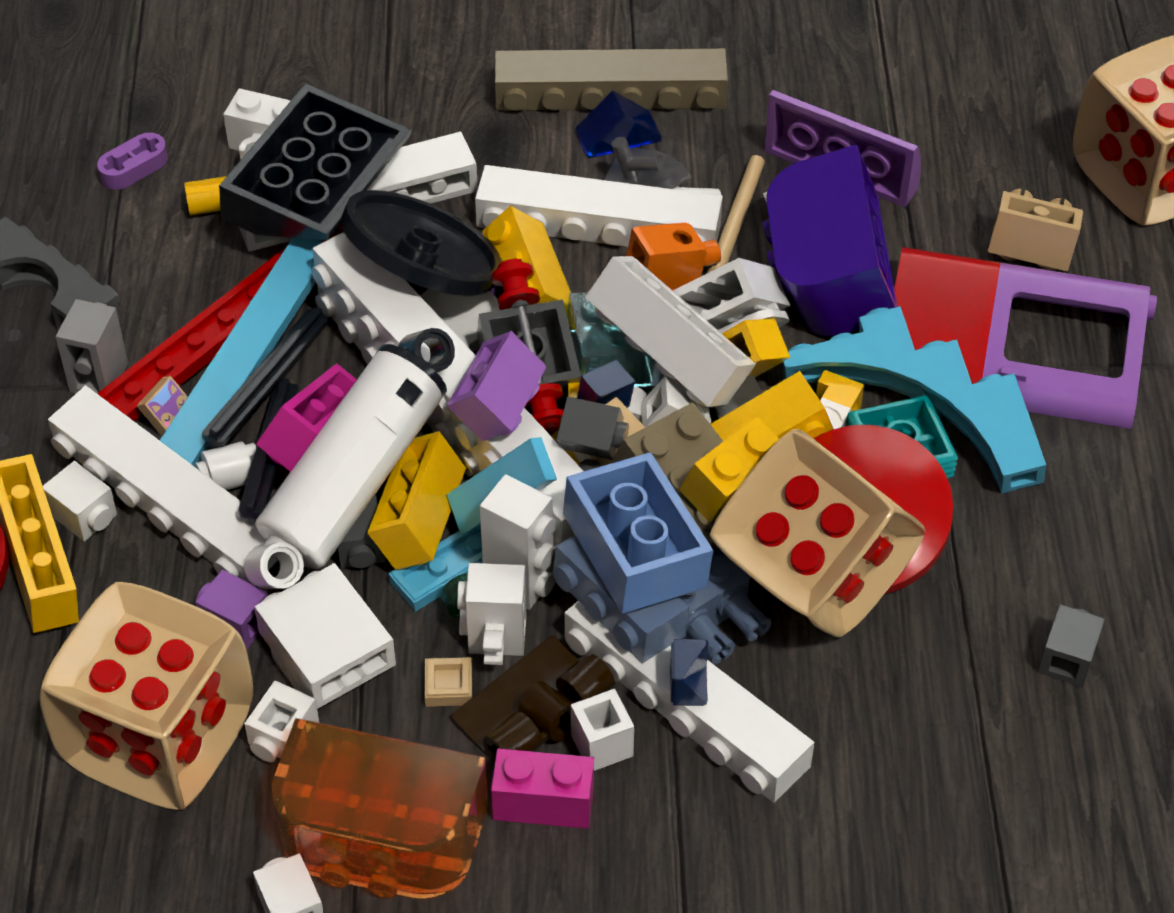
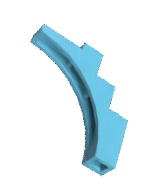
(985, 412)

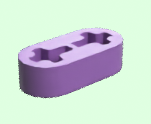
(132, 161)

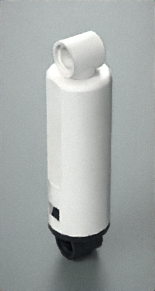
(350, 458)

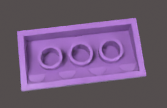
(805, 131)

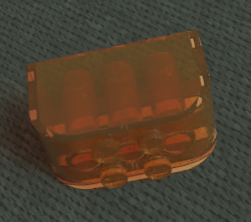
(379, 810)

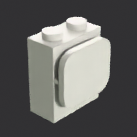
(736, 294)
(324, 635)

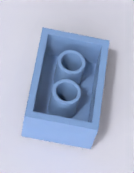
(637, 532)

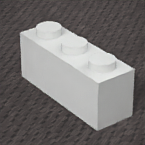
(519, 531)

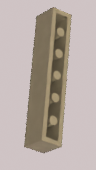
(586, 77)

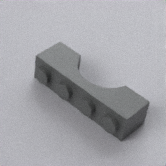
(31, 262)

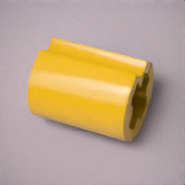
(203, 195)

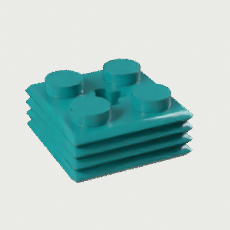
(917, 420)

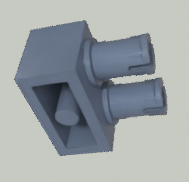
(723, 599)

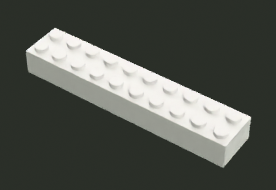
(382, 309)

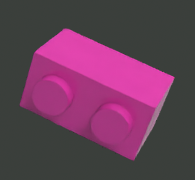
(542, 788)

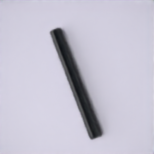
(264, 378)
(263, 469)

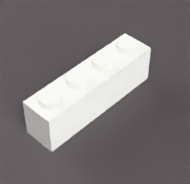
(669, 332)

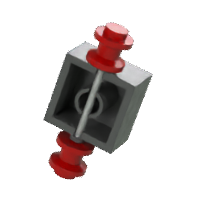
(542, 329)

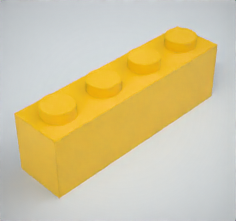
(35, 547)

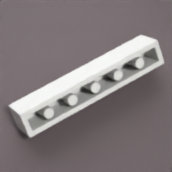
(422, 170)
(592, 207)
(156, 481)
(731, 726)

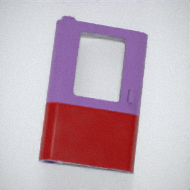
(971, 302)

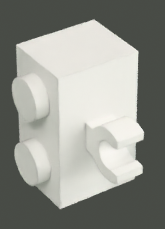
(249, 117)
(493, 610)

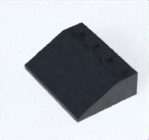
(308, 167)

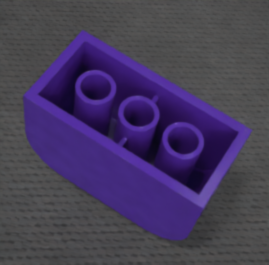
(829, 241)

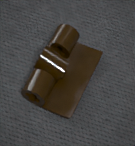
(532, 699)

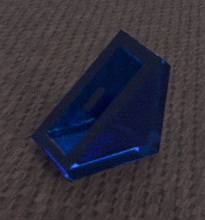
(616, 118)

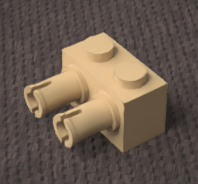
(1035, 230)

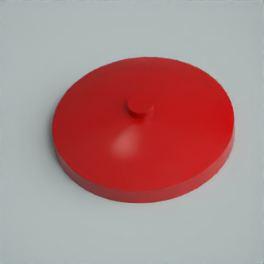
(905, 475)

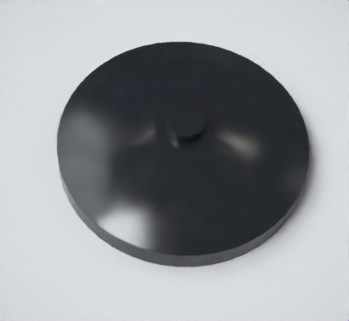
(420, 242)

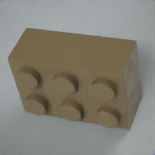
(676, 445)

